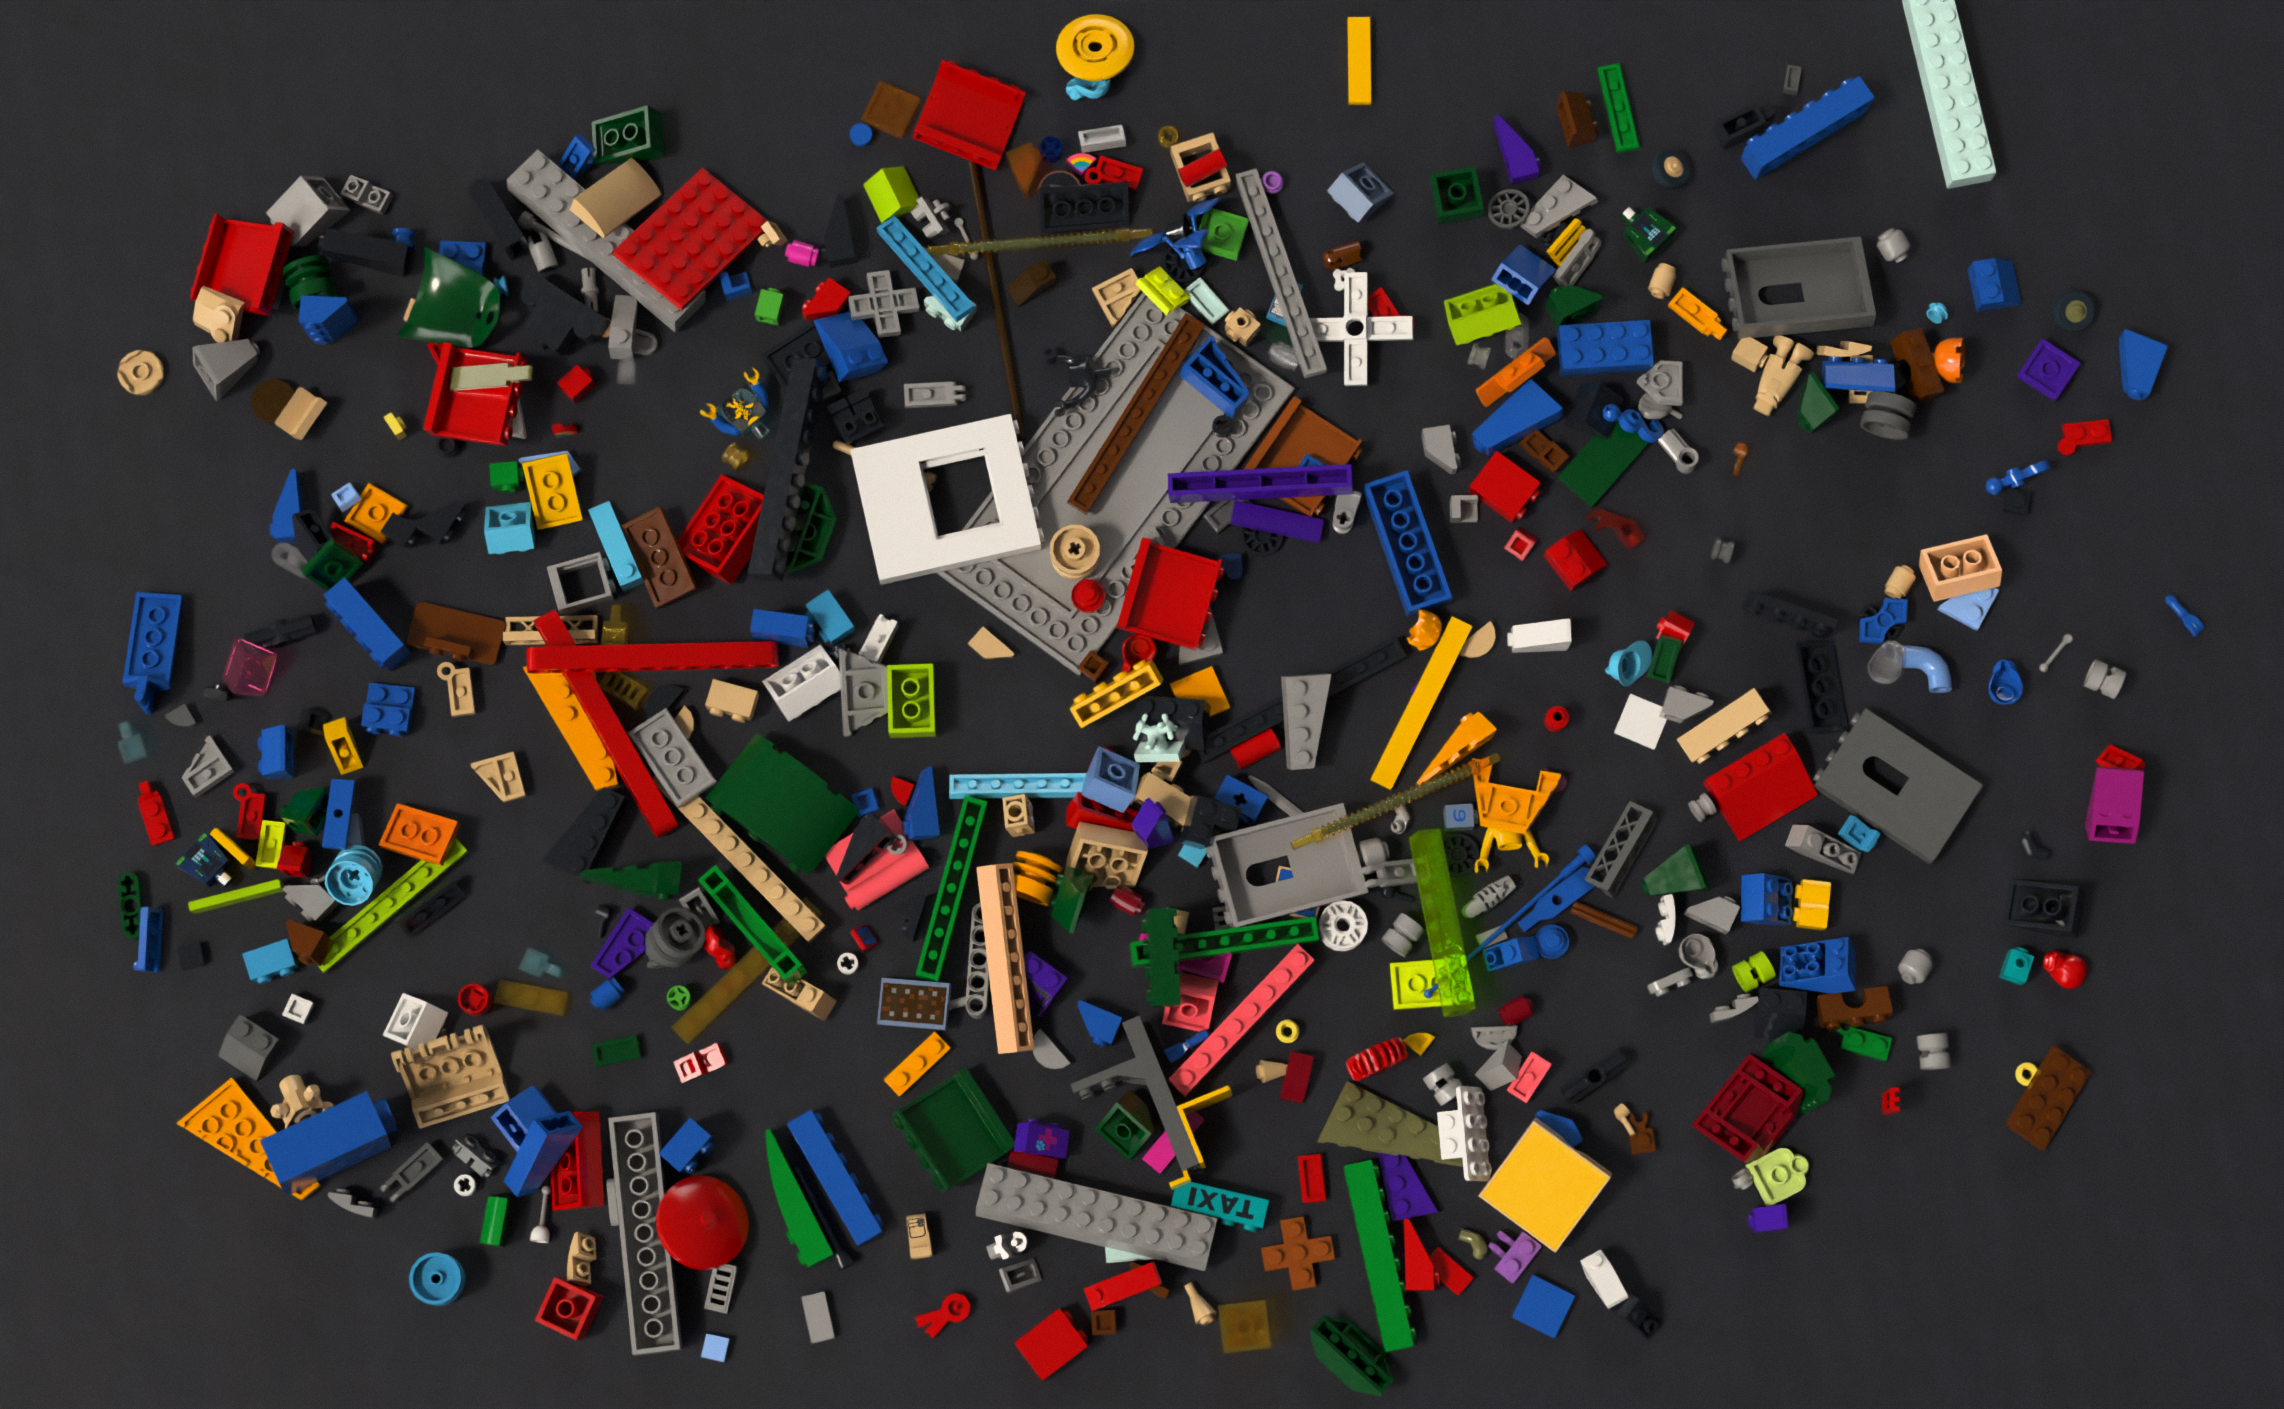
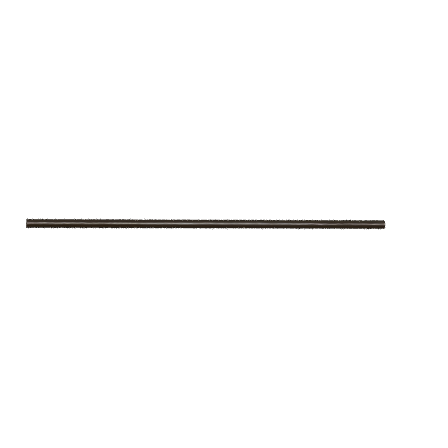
(997, 302)

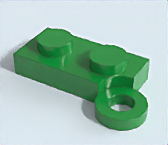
(1865, 1043)

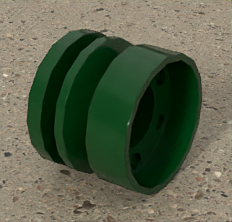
(309, 278)

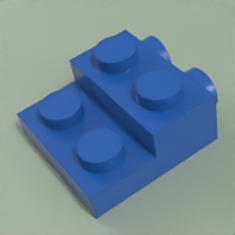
(466, 253)
(388, 709)

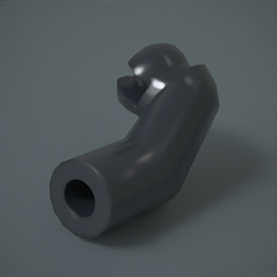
(1548, 239)

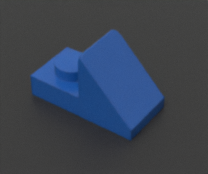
(577, 157)

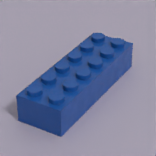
(1807, 127)
(1407, 543)

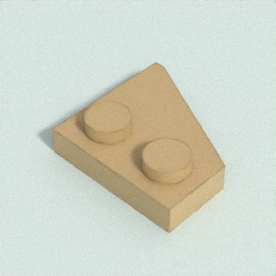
(1117, 295)
(502, 776)

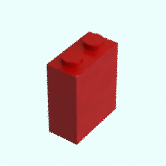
(1505, 487)
(1052, 1343)

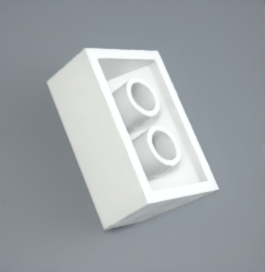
(804, 683)

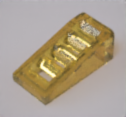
(639, 697)

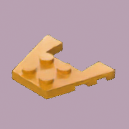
(1508, 806)

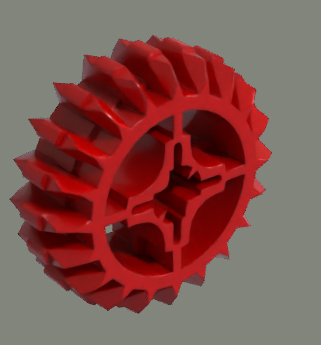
(1377, 1059)

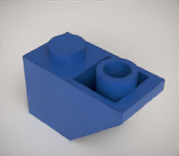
(1510, 953)
(1561, 1125)

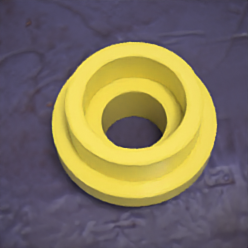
(1287, 1024)
(2019, 1073)

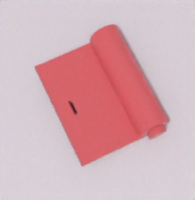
(884, 872)

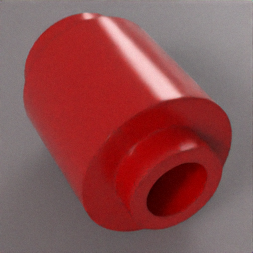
(1553, 725)

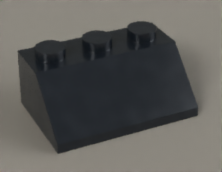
(1187, 714)

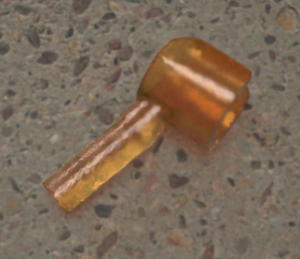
(1740, 450)

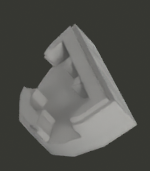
(1493, 1037)
(1047, 1053)

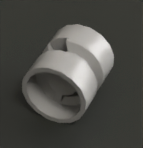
(2104, 678)
(1403, 934)
(1934, 1051)
(1448, 1091)

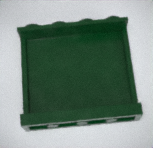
(953, 1131)

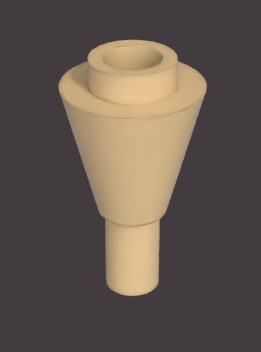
(1270, 1070)
(1201, 1309)

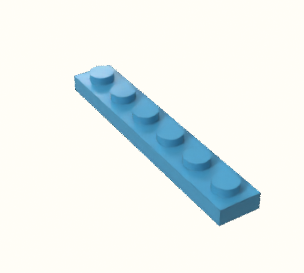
(925, 269)

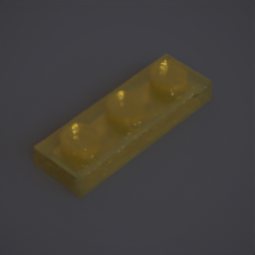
(531, 998)

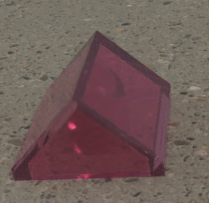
(248, 668)

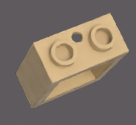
(1194, 147)

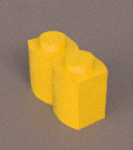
(1812, 904)

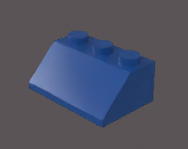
(326, 317)
(1858, 375)

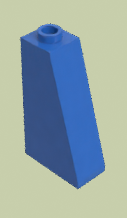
(1519, 416)
(540, 1151)

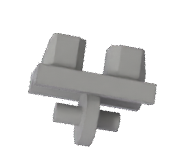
(926, 209)
(1008, 1245)

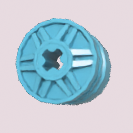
(346, 883)

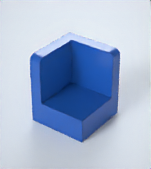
(735, 285)

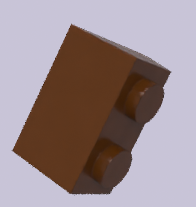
(1576, 119)

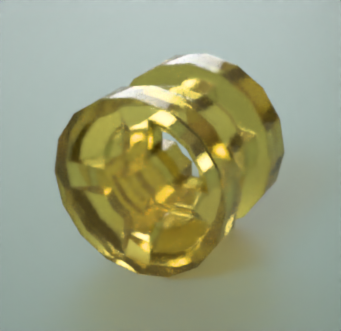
(735, 456)

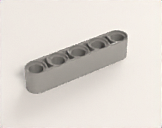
(975, 971)

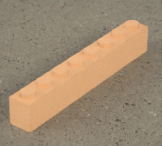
(1005, 958)

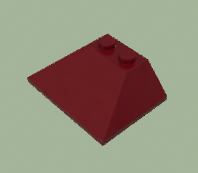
(1750, 1110)

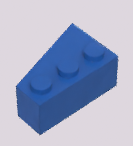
(1215, 379)

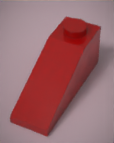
(1089, 811)
(1419, 1268)
(1122, 1286)

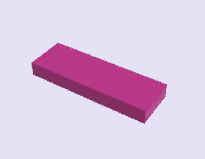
(1162, 1152)

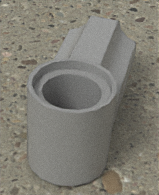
(1678, 449)

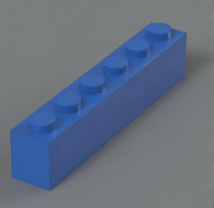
(835, 1178)

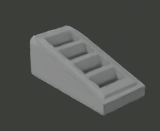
(712, 1285)

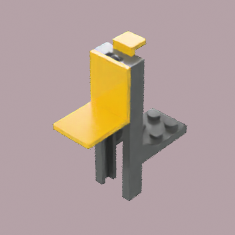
(1146, 1071)

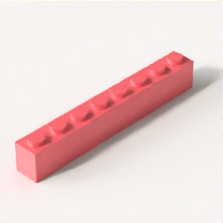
(1241, 1020)

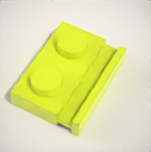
(1163, 290)

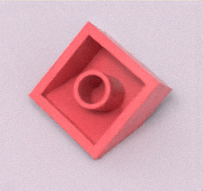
(1196, 1003)

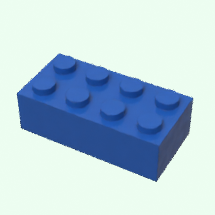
(1605, 348)
(362, 619)

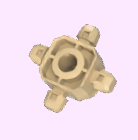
(298, 1101)

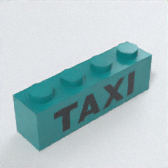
(1221, 1204)

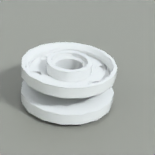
(1347, 912)

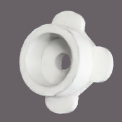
(1339, 275)

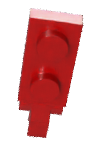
(155, 815)

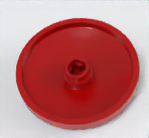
(702, 1222)

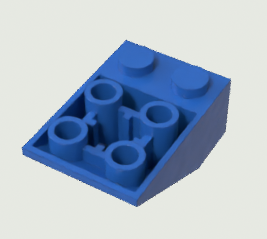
(1819, 966)

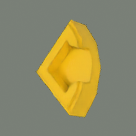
(1418, 1042)

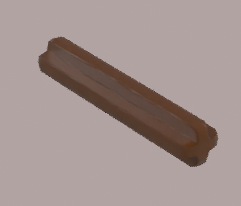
(1604, 920)

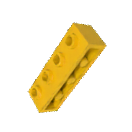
(1116, 693)

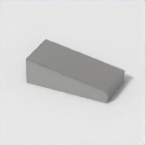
(1483, 936)

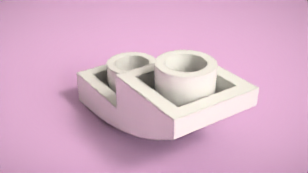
(1666, 927)

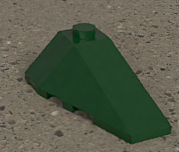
(654, 881)

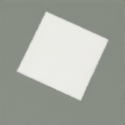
(1641, 722)

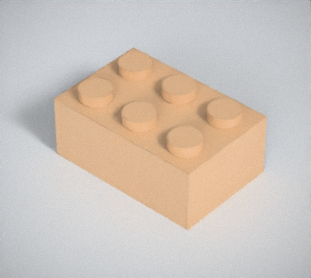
(1960, 568)

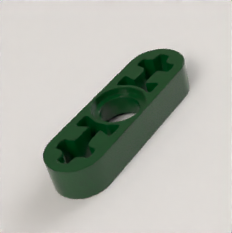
(135, 888)

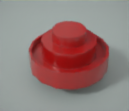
(1087, 596)

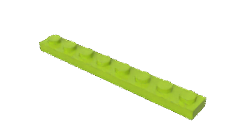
(387, 905)

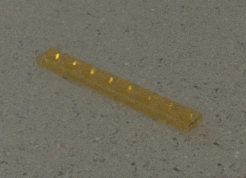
(733, 983)

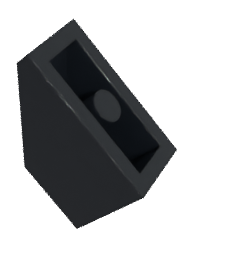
(309, 533)

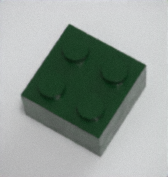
(1456, 195)

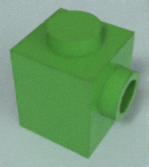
(770, 306)

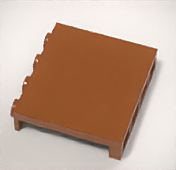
(1299, 433)

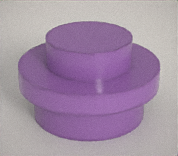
(1272, 182)

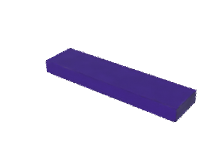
(1276, 521)

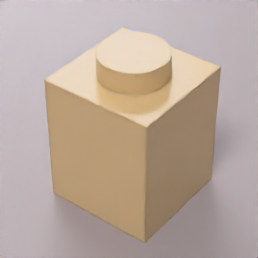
(1750, 354)

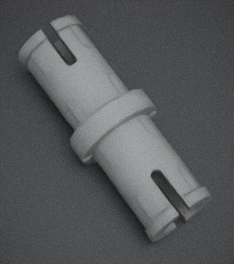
(589, 289)

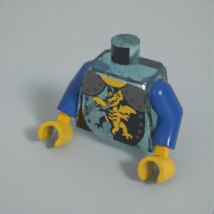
(743, 410)

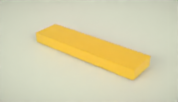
(1359, 61)

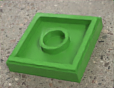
(1224, 233)

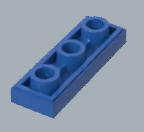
(340, 800)

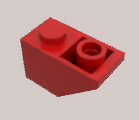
(828, 301)

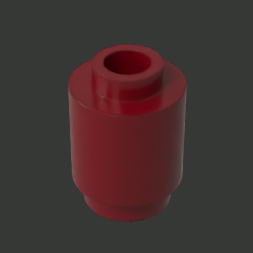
(1127, 900)
(1516, 1010)

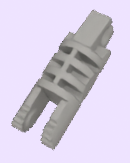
(1488, 897)

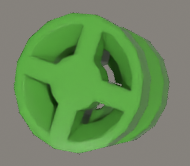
(677, 994)

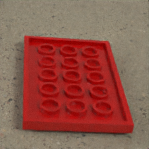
(691, 239)

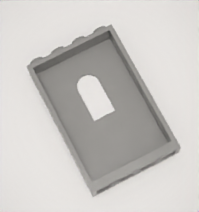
(1320, 870)

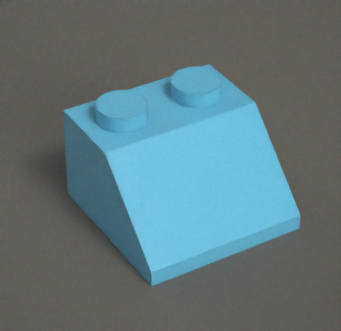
(509, 528)

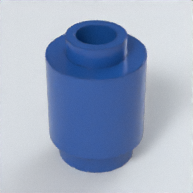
(606, 994)

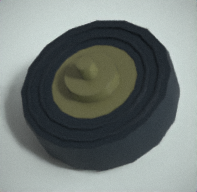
(2073, 310)

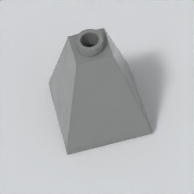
(224, 364)

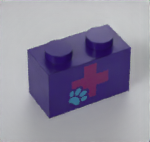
(1041, 1140)

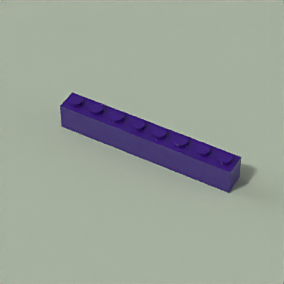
(1260, 483)

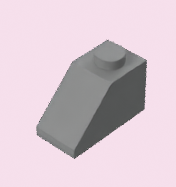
(1715, 913)

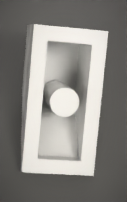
(1603, 1279)

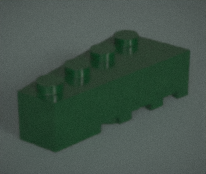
(1162, 958)

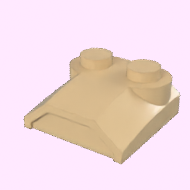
(218, 314)

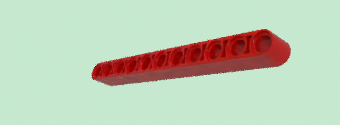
(652, 657)
(611, 732)

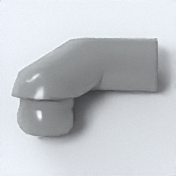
(1401, 820)

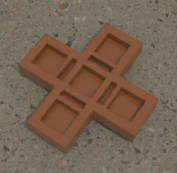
(1297, 1253)

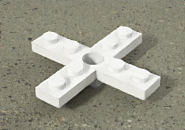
(1374, 329)

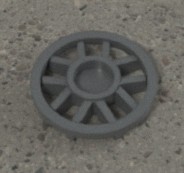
(1509, 209)

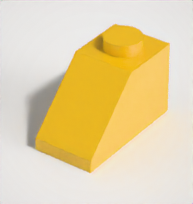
(342, 745)

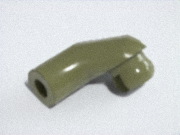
(1477, 1242)

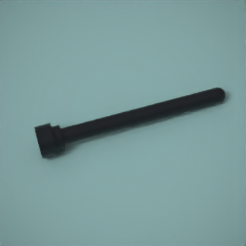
(841, 1258)

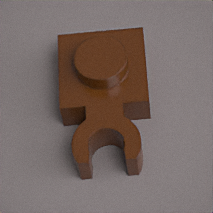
(1643, 1139)

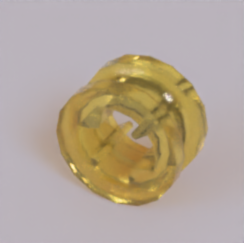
(1166, 143)

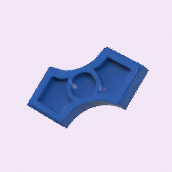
(1874, 628)

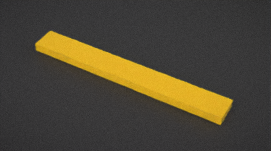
(1421, 703)

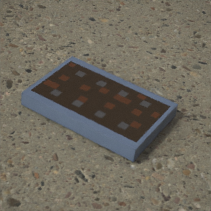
(914, 1004)

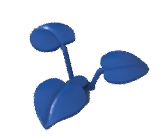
(1191, 244)

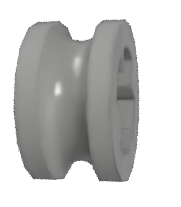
(899, 850)

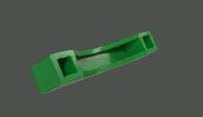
(752, 926)

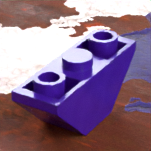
(1152, 825)

